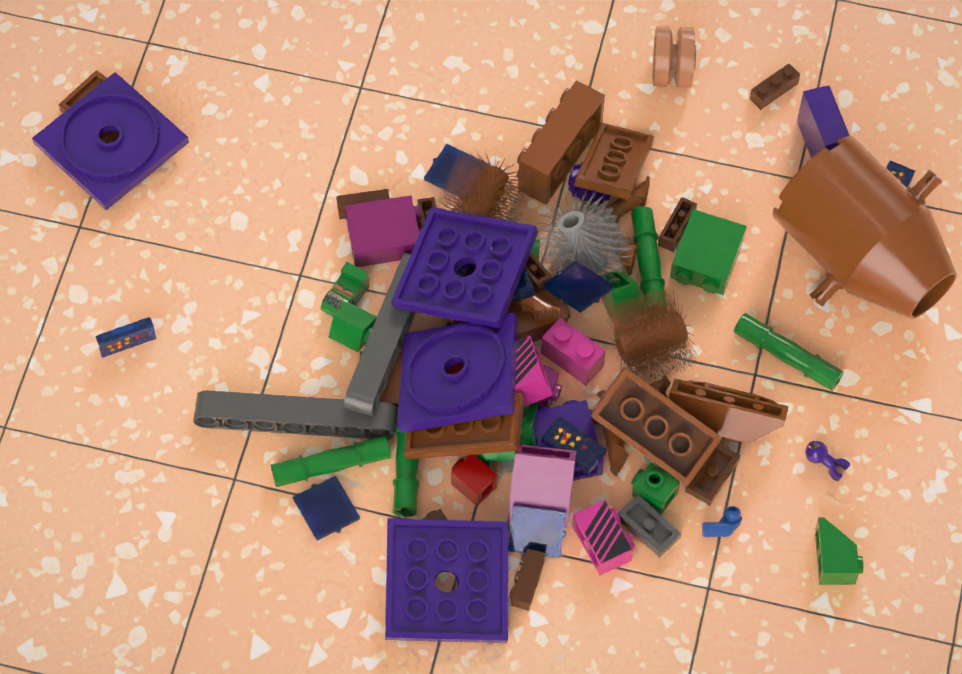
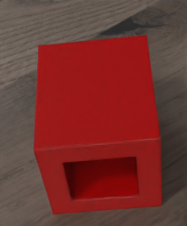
(473, 479)

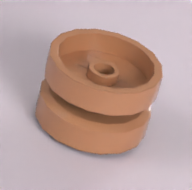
(676, 57)

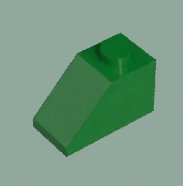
(622, 290)
(836, 555)

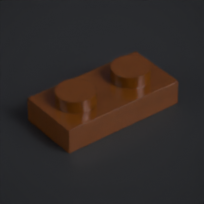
(713, 474)

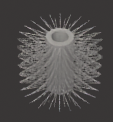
(582, 240)

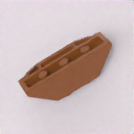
(729, 411)

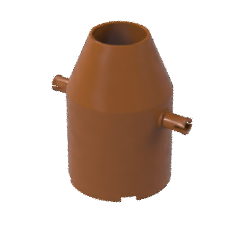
(867, 230)

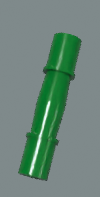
(648, 254)
(788, 351)
(330, 461)
(406, 480)

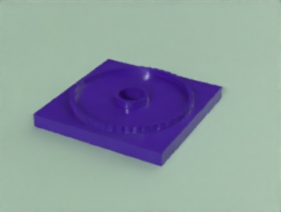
(117, 167)
(458, 239)
(476, 392)
(467, 549)

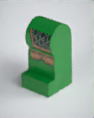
(348, 288)

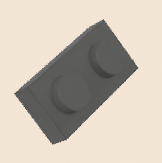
(649, 526)

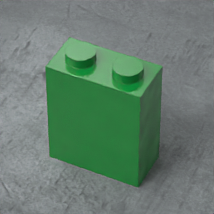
(708, 252)

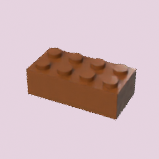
(560, 141)
(655, 426)

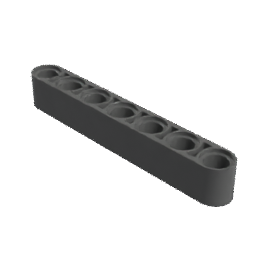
(379, 352)
(290, 415)

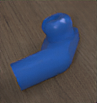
(726, 525)

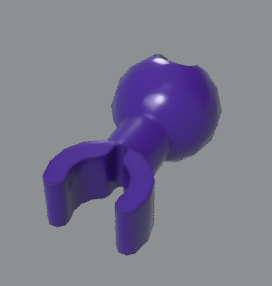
(820, 454)

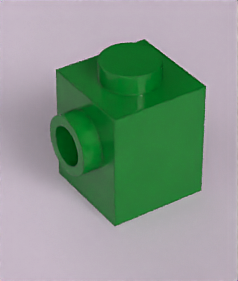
(352, 326)
(655, 487)

